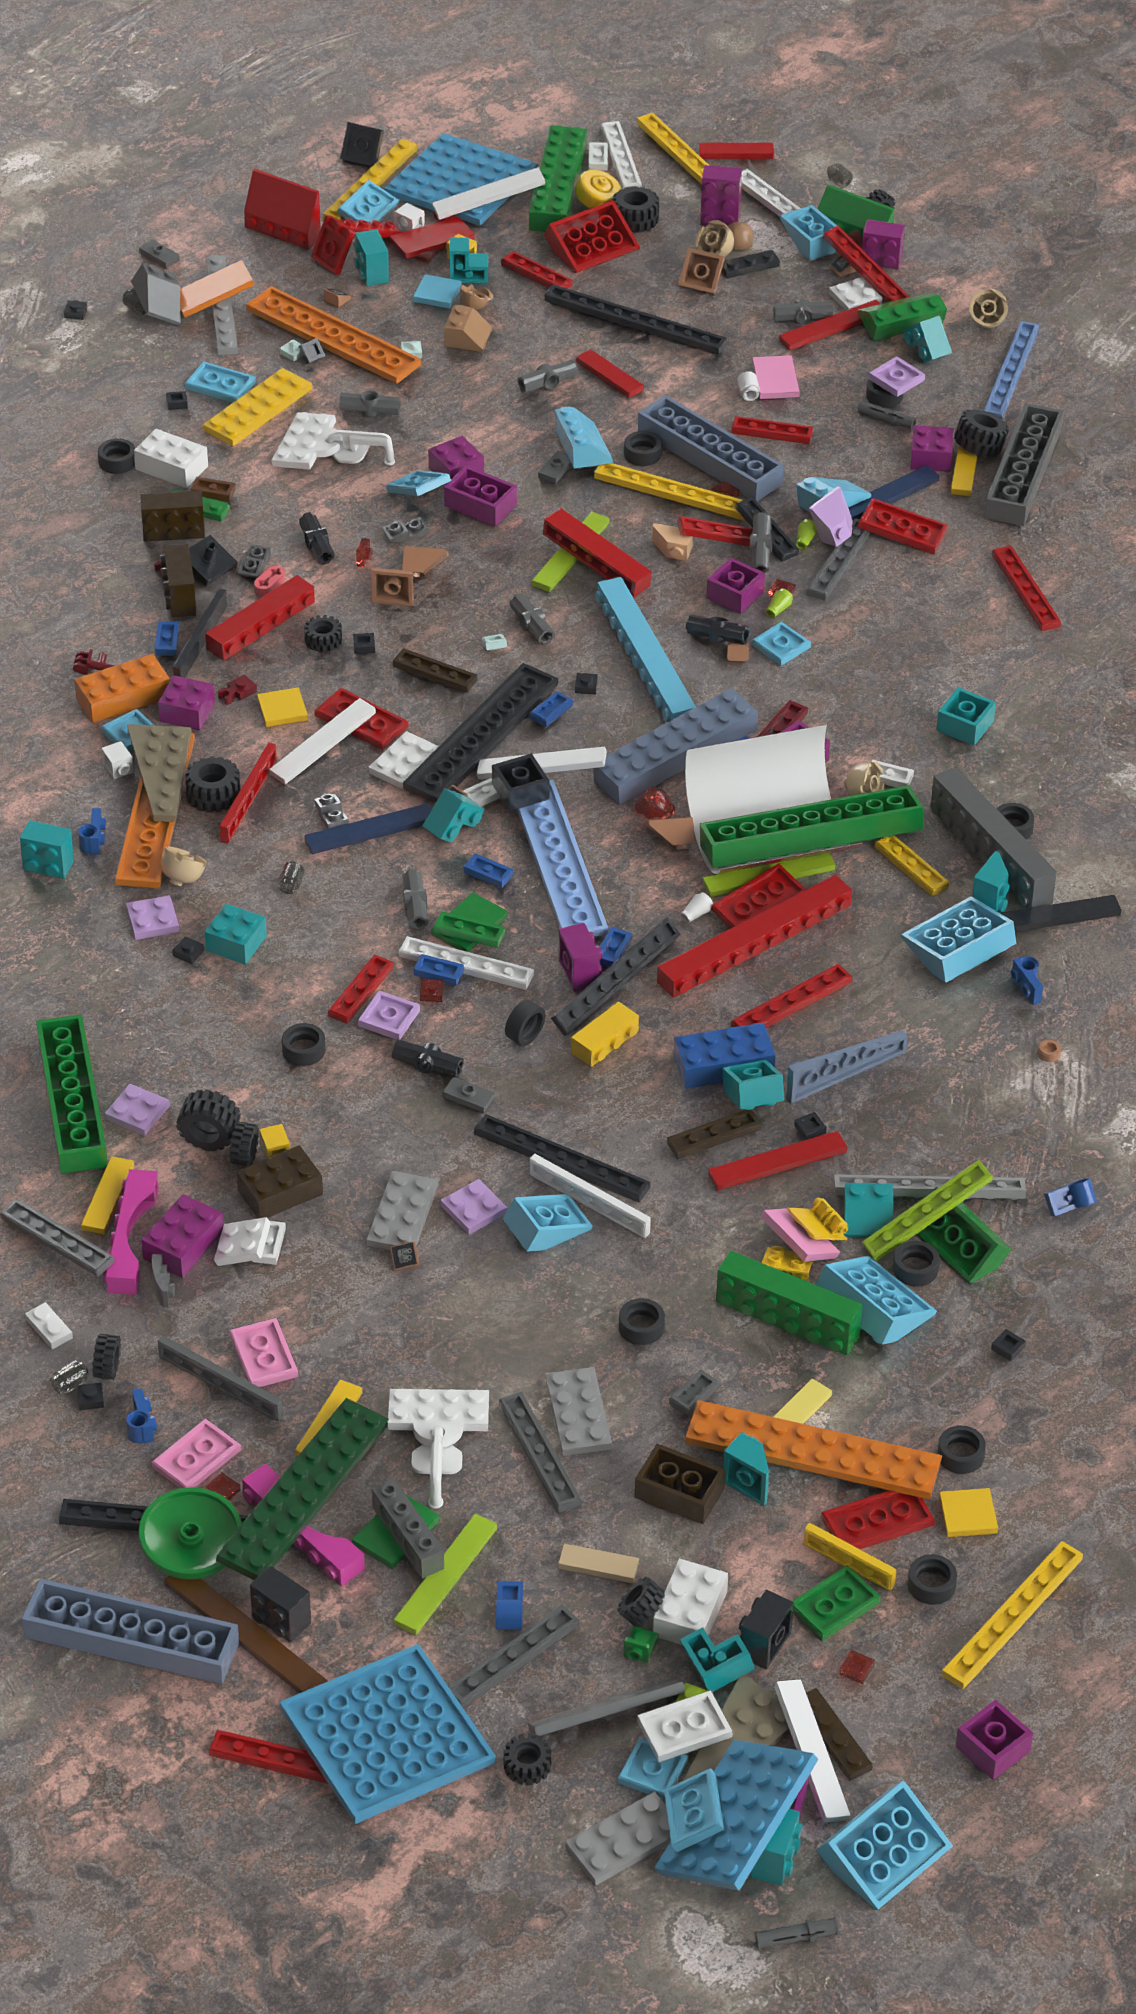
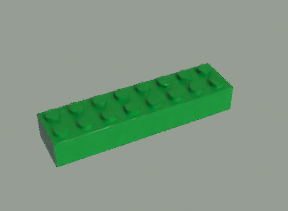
(561, 170)
(71, 1094)

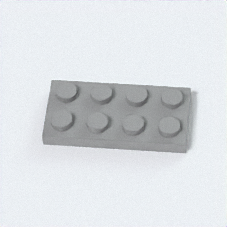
(402, 1210)
(578, 1411)
(621, 1839)

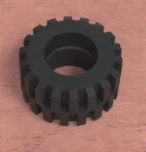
(638, 207)
(981, 432)
(212, 784)
(208, 1120)

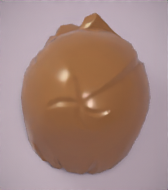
(742, 235)
(474, 297)

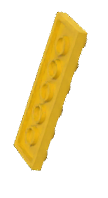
(257, 407)

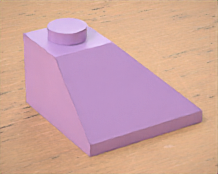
(832, 518)

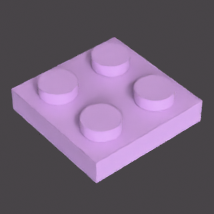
(896, 376)
(152, 917)
(389, 1015)
(137, 1109)
(474, 1206)

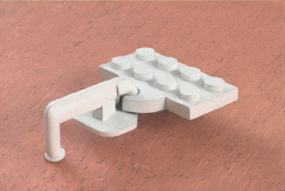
(315, 437)
(437, 1423)

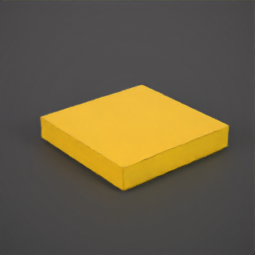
(282, 707)
(968, 1512)

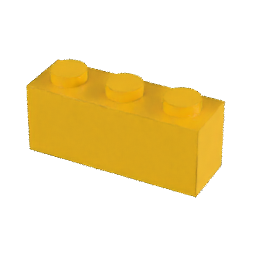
(605, 1034)

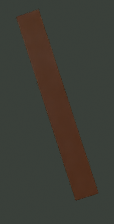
(251, 1635)

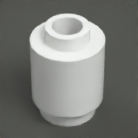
(748, 386)

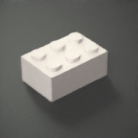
(171, 458)
(690, 1601)

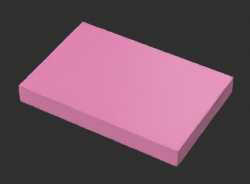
(776, 377)
(796, 1236)
(263, 1353)
(196, 1455)

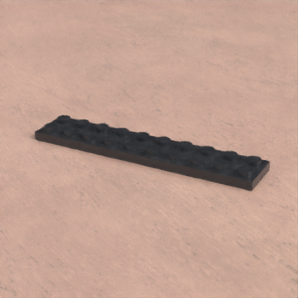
(481, 732)

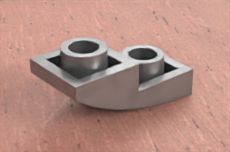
(401, 532)
(255, 561)
(331, 811)
(163, 1287)

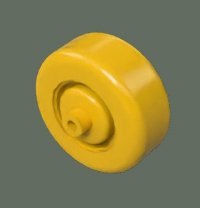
(596, 188)

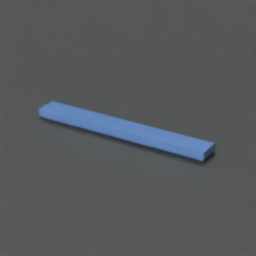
(1011, 369)

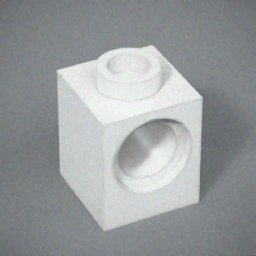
(409, 217)
(117, 760)

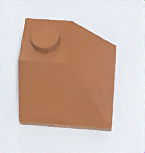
(701, 270)
(422, 560)
(392, 587)
(675, 832)

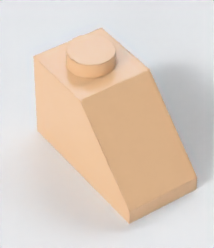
(671, 542)

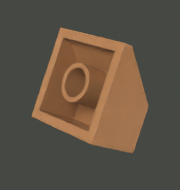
(466, 329)

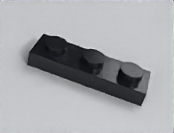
(750, 263)

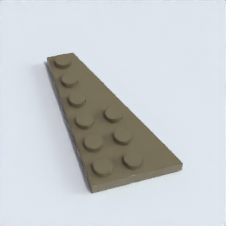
(162, 761)
(753, 1718)

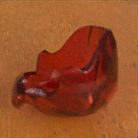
(655, 803)

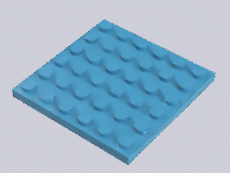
(454, 167)
(387, 1733)

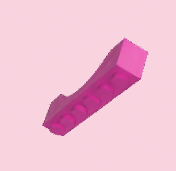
(139, 1195)
(335, 1555)

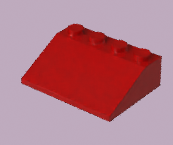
(282, 209)
(591, 237)

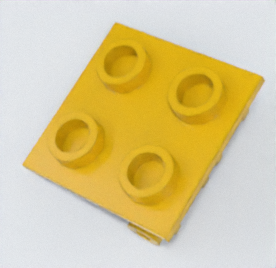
(820, 1221)
(787, 1261)

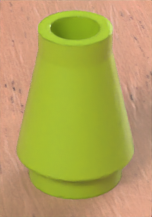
(805, 534)
(780, 601)

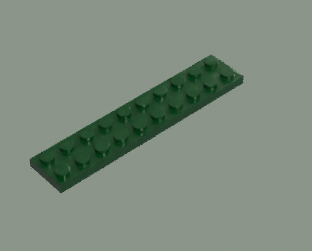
(302, 1490)

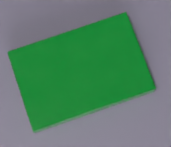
(478, 909)
(379, 1543)
(835, 1603)

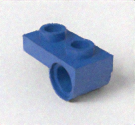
(91, 834)
(1025, 974)
(1070, 1197)
(139, 1422)
(509, 1605)

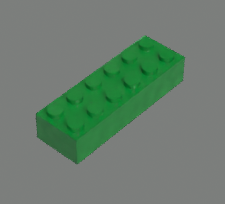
(788, 1302)

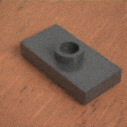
(159, 253)
(555, 467)
(468, 1095)
(699, 1387)

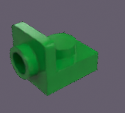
(640, 1644)

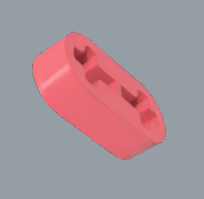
(269, 580)

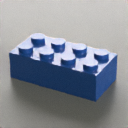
(706, 1053)

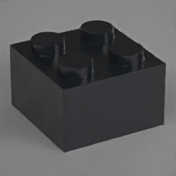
(520, 782)
(280, 1604)
(766, 1627)

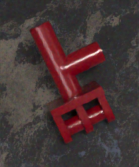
(83, 662)

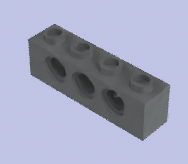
(408, 1528)

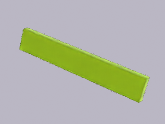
(562, 560)
(730, 881)
(927, 1210)
(438, 1585)

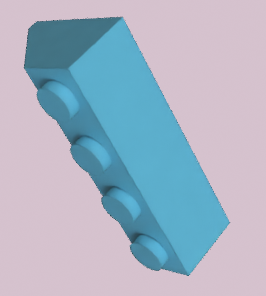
(580, 438)

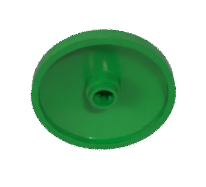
(186, 1531)

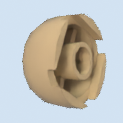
(715, 238)
(988, 308)
(864, 778)
(181, 866)

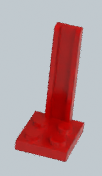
(336, 238)

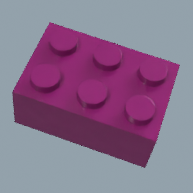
(720, 194)
(480, 495)
(183, 1234)

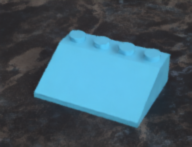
(960, 938)
(888, 1305)
(885, 1846)

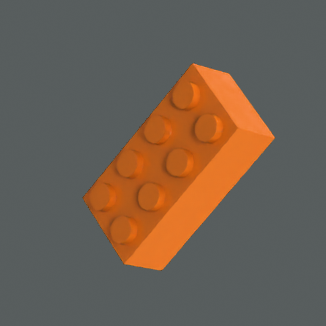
(121, 688)

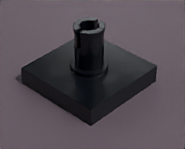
(361, 144)
(210, 560)

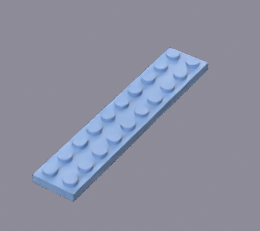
(561, 864)

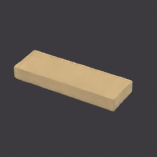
(598, 1563)

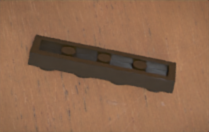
(435, 670)
(713, 1133)
(838, 1739)

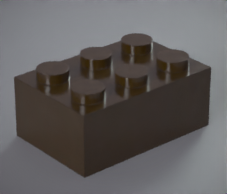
(172, 516)
(178, 580)
(279, 1182)
(679, 1483)

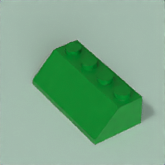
(851, 210)
(895, 316)
(966, 1243)

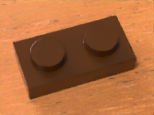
(214, 488)

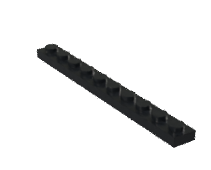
(635, 319)

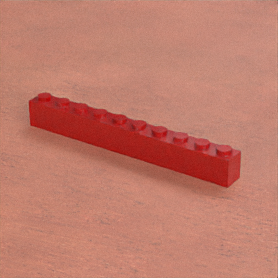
(754, 936)

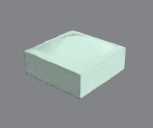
(413, 348)
(291, 350)
(494, 642)

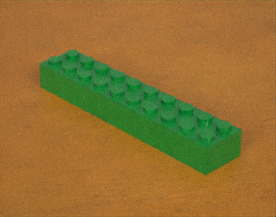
(811, 826)

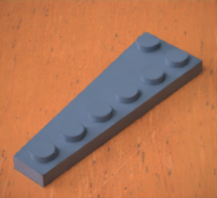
(826, 1070)

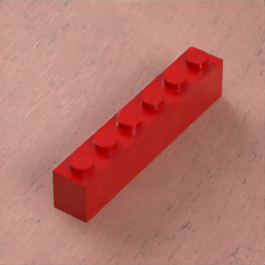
(596, 551)
(260, 617)

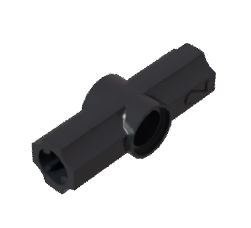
(316, 538)
(718, 629)
(427, 1058)

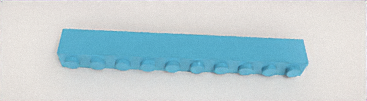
(643, 648)

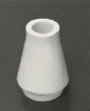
(697, 907)

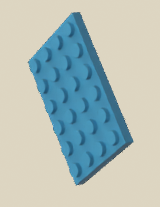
(754, 1795)

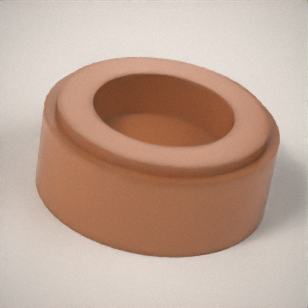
(1049, 1050)

